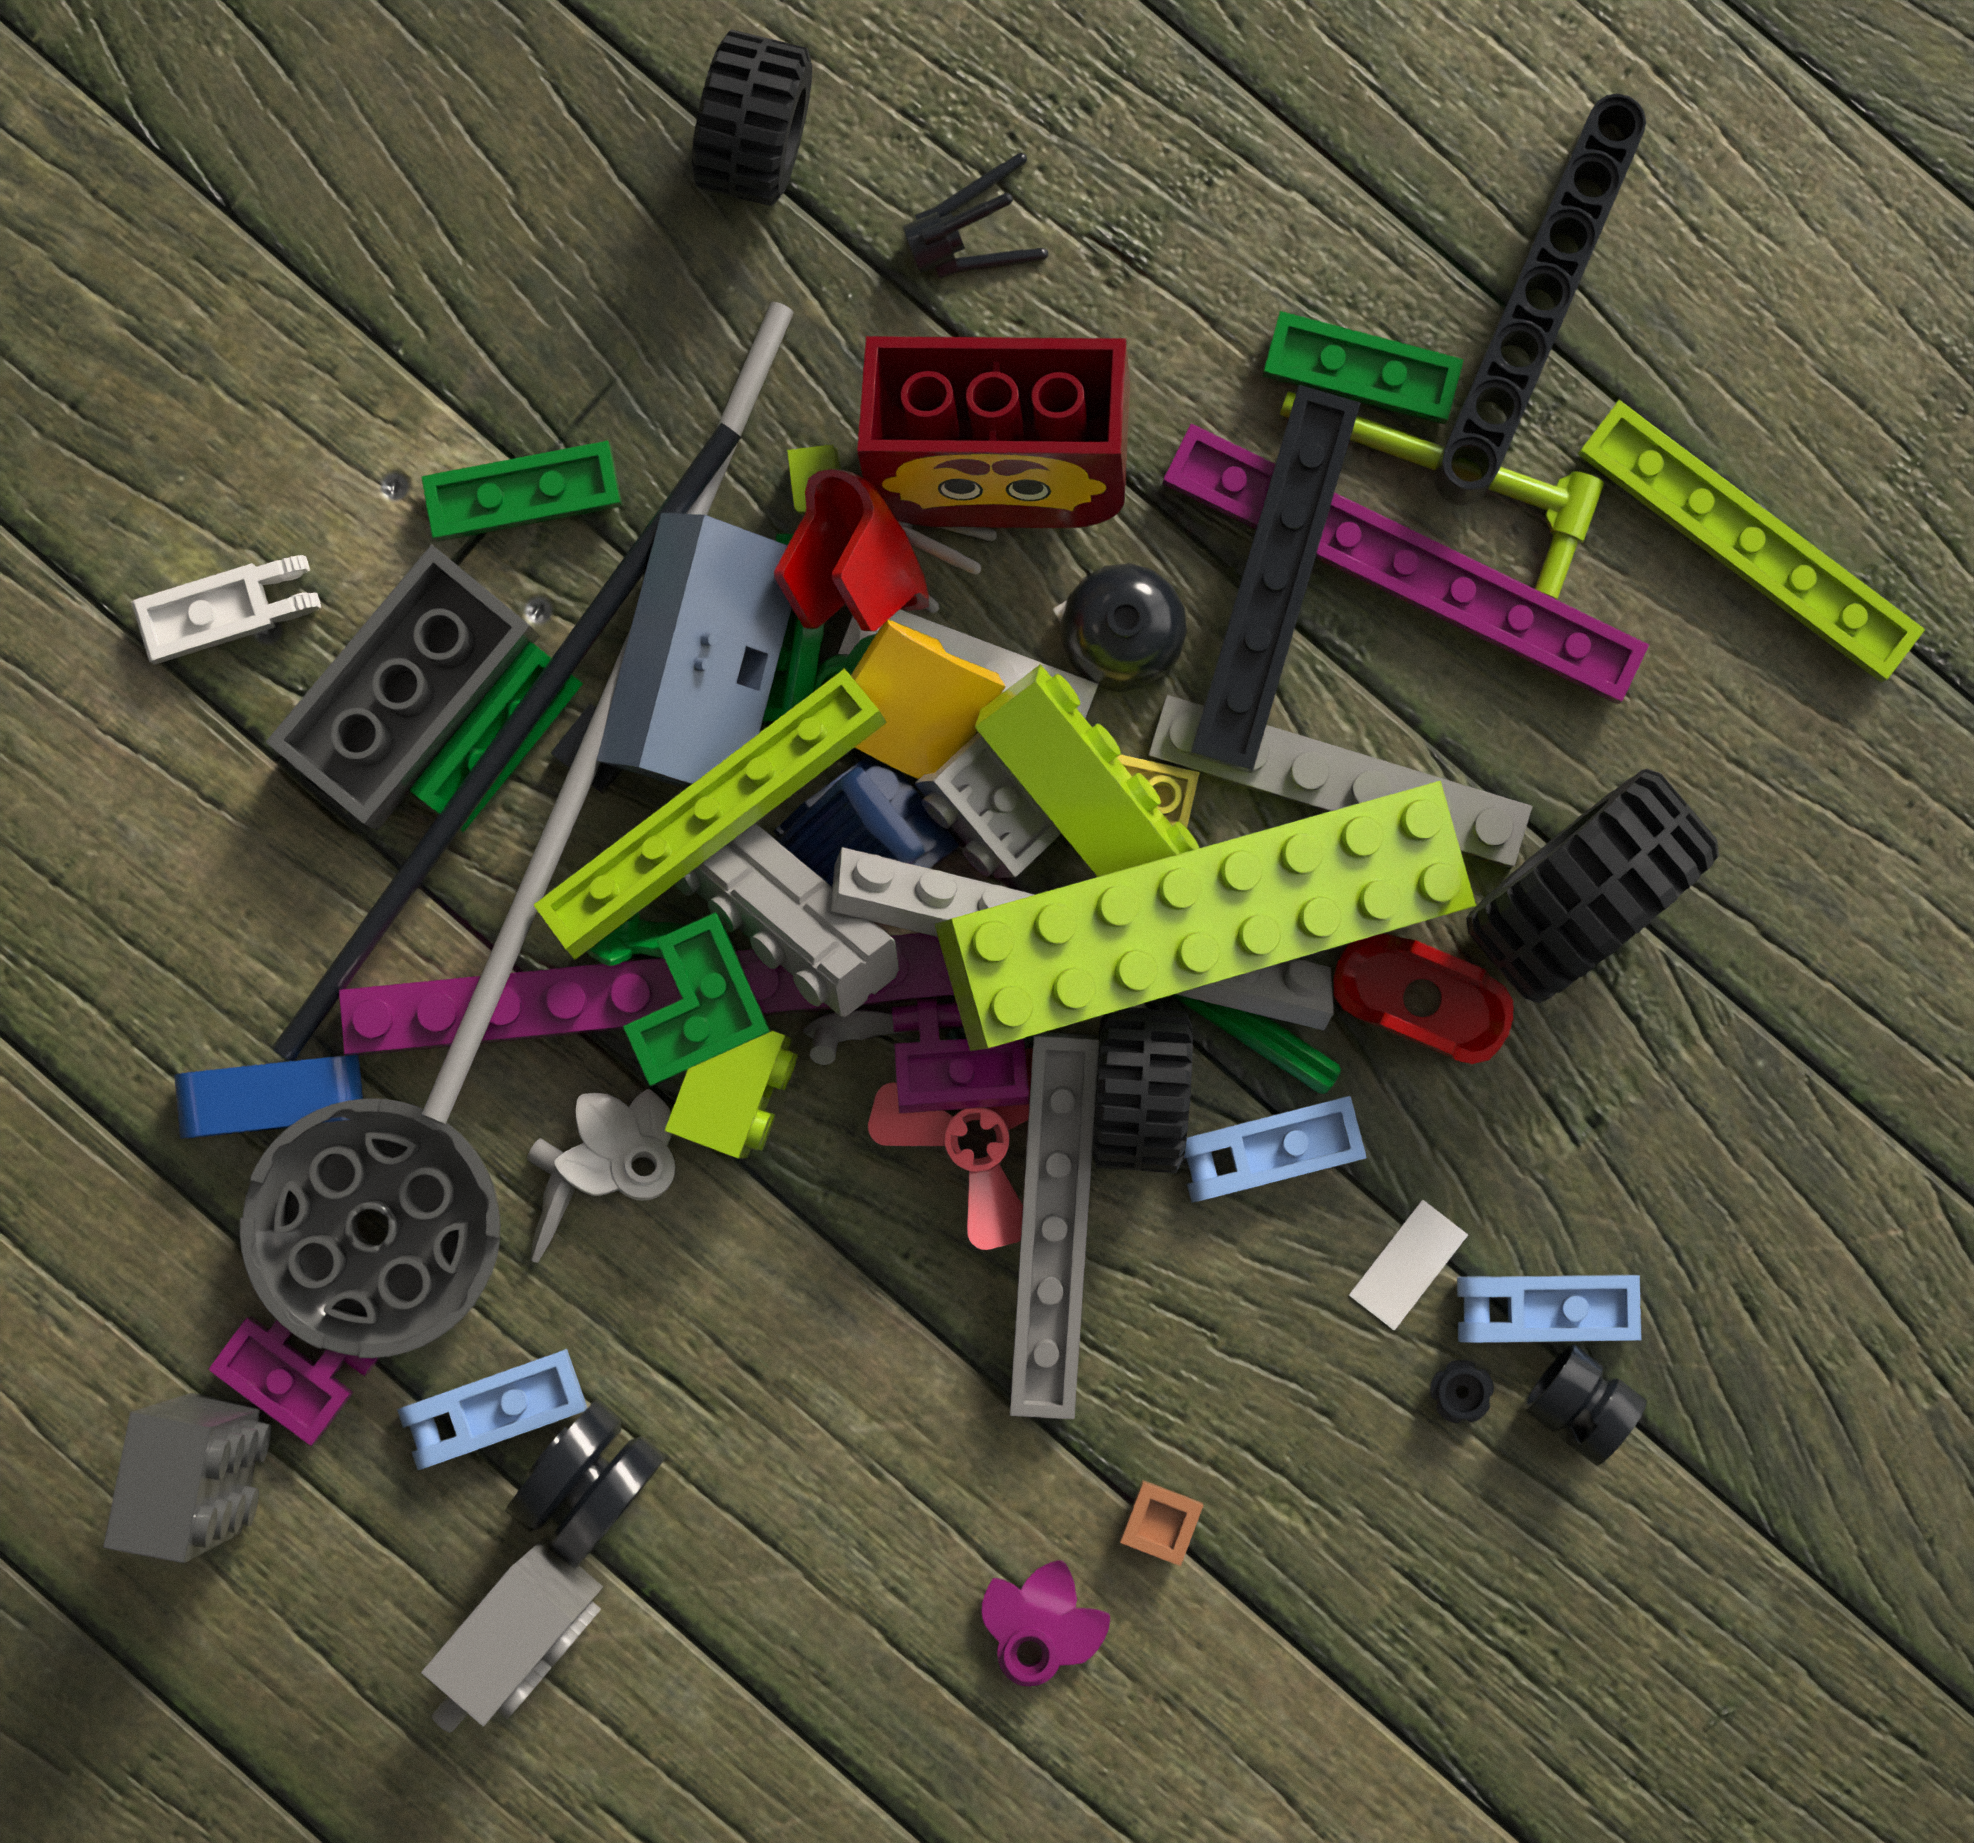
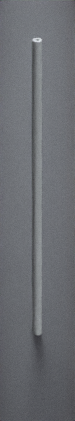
(581, 775)

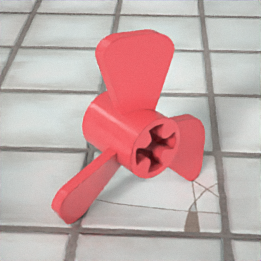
(992, 1202)

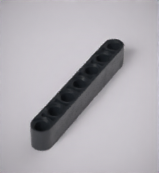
(1544, 270)

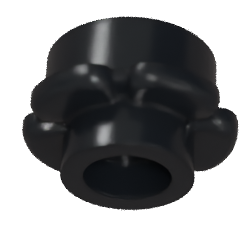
(1465, 1374)

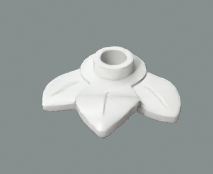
(612, 1140)

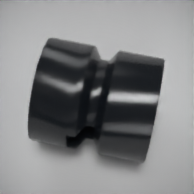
(1589, 1408)

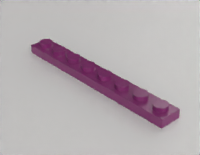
(1421, 572)

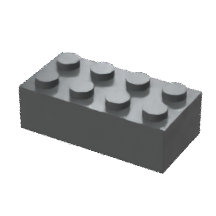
(401, 688)
(186, 1476)

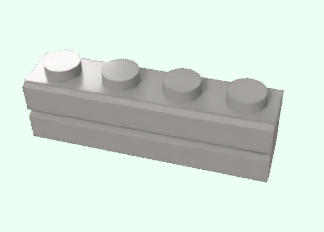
(791, 922)

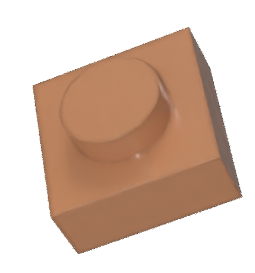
(1161, 1522)

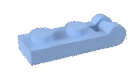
(1275, 1148)
(1552, 1308)
(495, 1408)

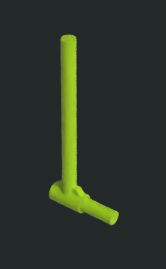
(1568, 504)

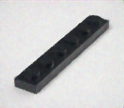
(1275, 579)

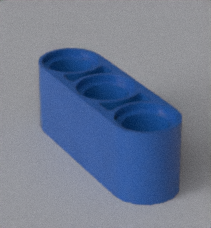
(263, 1095)

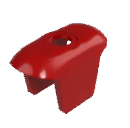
(850, 555)
(1473, 1006)

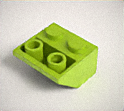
(728, 1095)

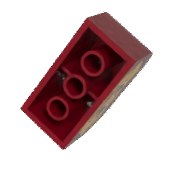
(996, 429)

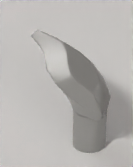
(832, 1029)
(555, 1197)

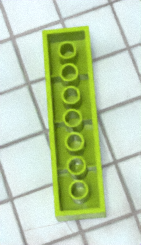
(1204, 916)

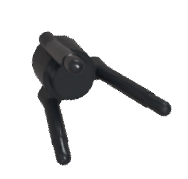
(936, 234)

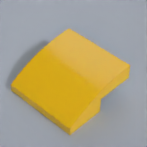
(924, 698)

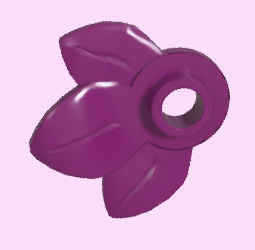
(1043, 1614)

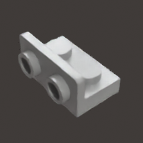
(987, 810)

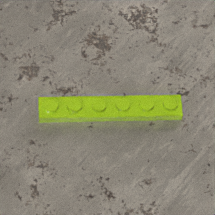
(1751, 542)
(709, 813)

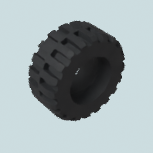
(1593, 886)

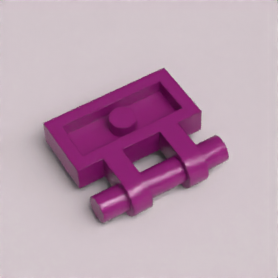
(945, 1072)
(285, 1381)

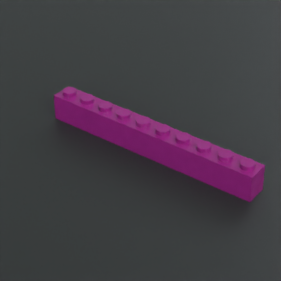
(591, 999)

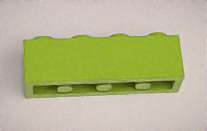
(1077, 776)

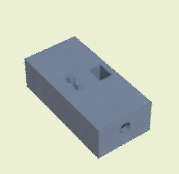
(697, 651)

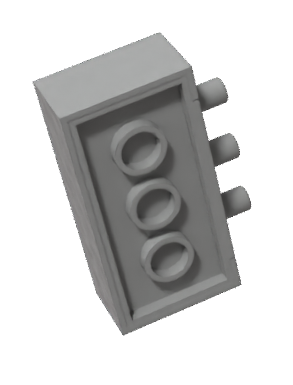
(512, 1638)

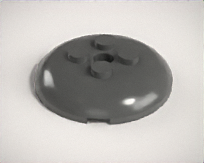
(306, 1240)

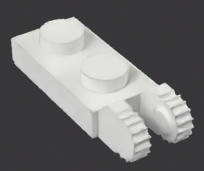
(219, 609)

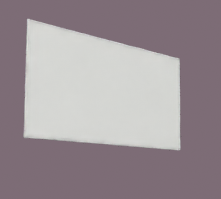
(1408, 1265)

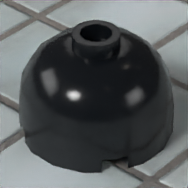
(1123, 627)

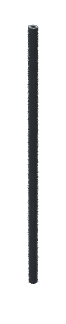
(500, 750)

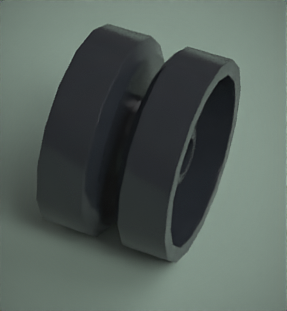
(584, 1482)

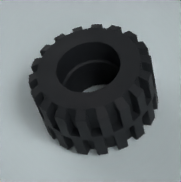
(751, 117)
(1143, 1090)

